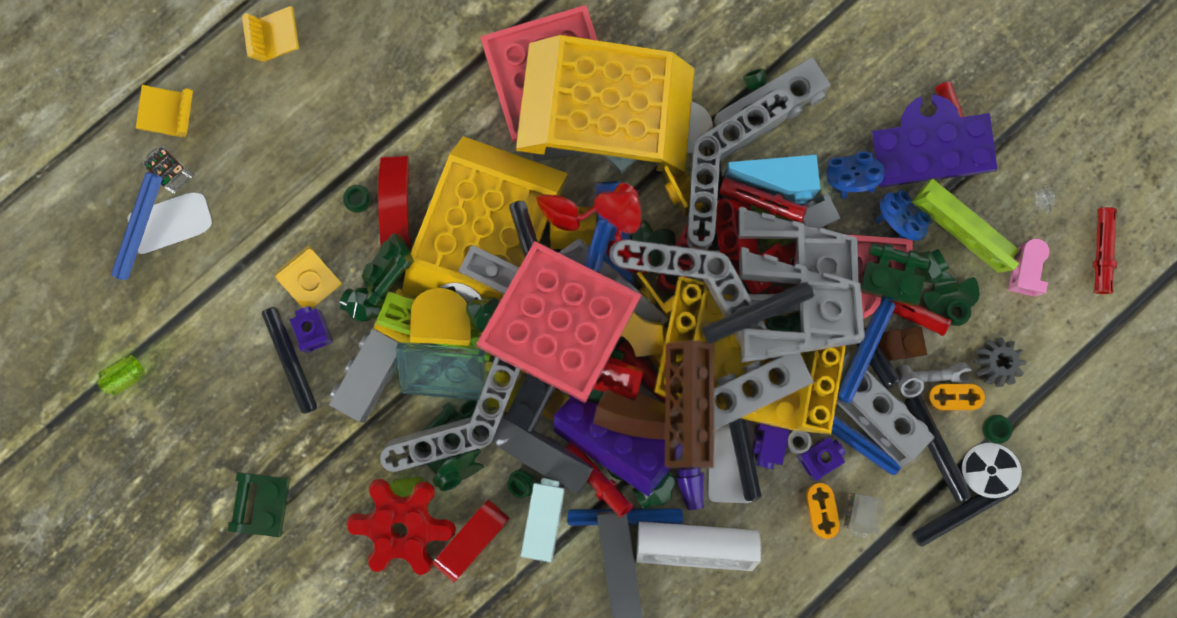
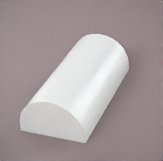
(698, 546)

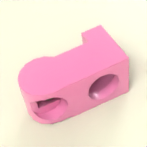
(1027, 275)

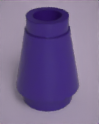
(691, 486)

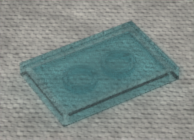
(441, 371)

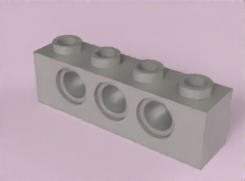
(805, 76)
(792, 377)
(880, 426)

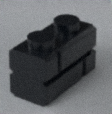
(530, 403)

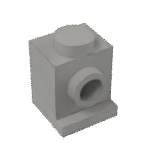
(821, 214)

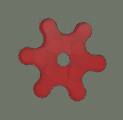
(410, 511)

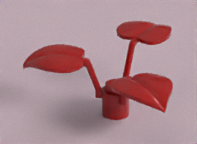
(618, 207)

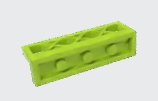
(966, 227)
(399, 309)

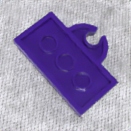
(935, 145)

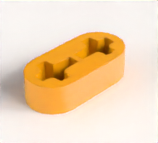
(955, 390)
(829, 509)

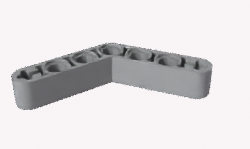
(723, 148)
(698, 269)
(463, 428)

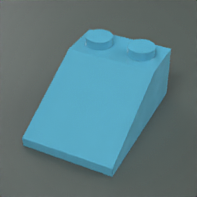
(790, 176)

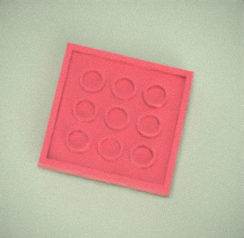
(508, 54)
(559, 321)

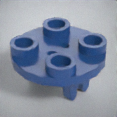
(855, 173)
(903, 216)

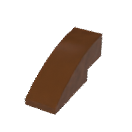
(635, 418)

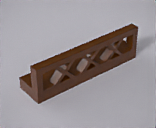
(695, 404)

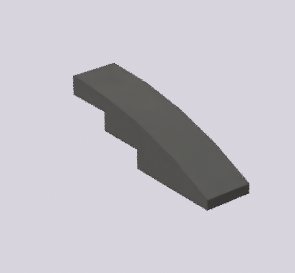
(540, 454)
(619, 565)

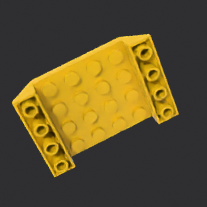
(606, 101)
(474, 210)
(803, 410)

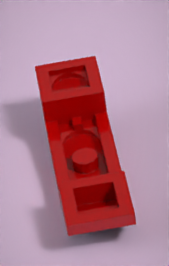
(393, 198)

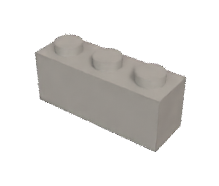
(366, 376)

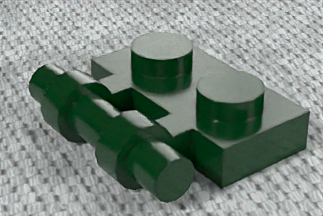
(893, 283)

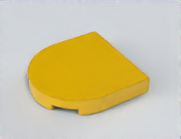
(440, 318)

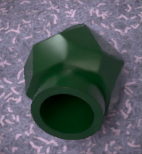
(935, 268)
(358, 306)
(481, 311)
(660, 495)

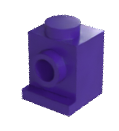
(319, 334)
(770, 445)
(812, 462)

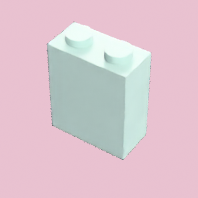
(543, 520)

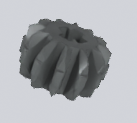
(991, 353)

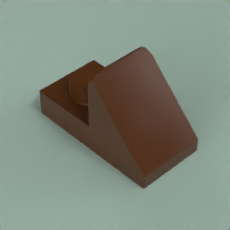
(903, 344)

